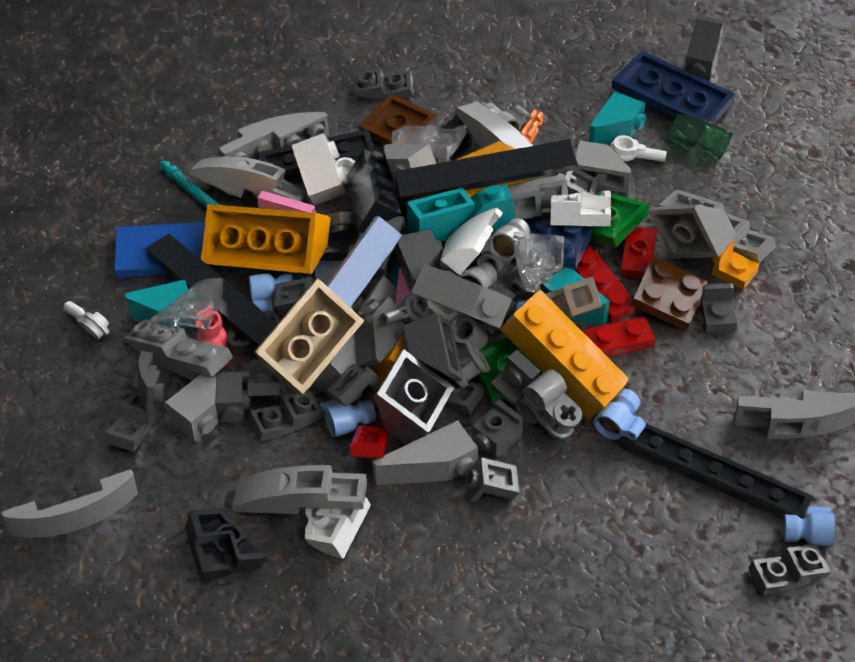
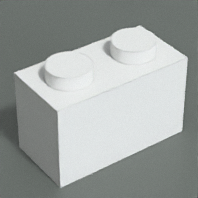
(319, 168)

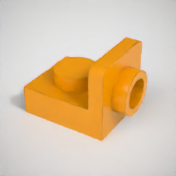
(734, 267)

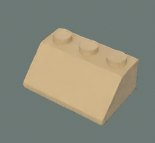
(308, 337)

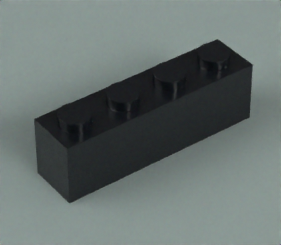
(372, 189)

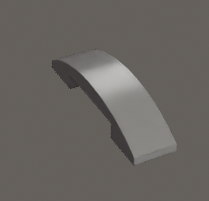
(572, 300)
(73, 514)

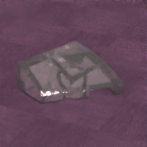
(442, 141)
(538, 257)
(191, 308)

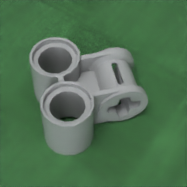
(468, 349)
(549, 405)

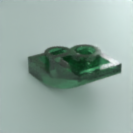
(694, 132)

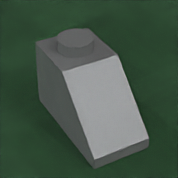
(408, 156)
(604, 165)
(194, 407)

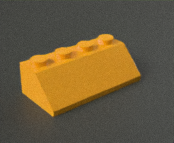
(264, 238)
(559, 345)

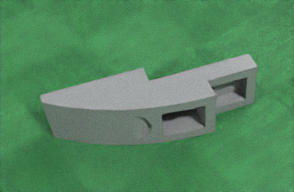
(276, 133)
(242, 174)
(178, 352)
(789, 418)
(299, 486)

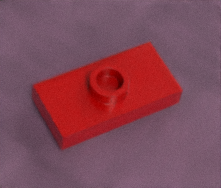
(638, 252)
(369, 441)

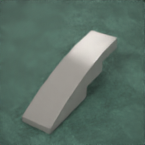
(490, 128)
(535, 195)
(747, 242)

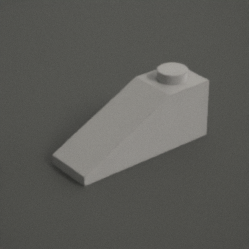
(462, 296)
(429, 459)

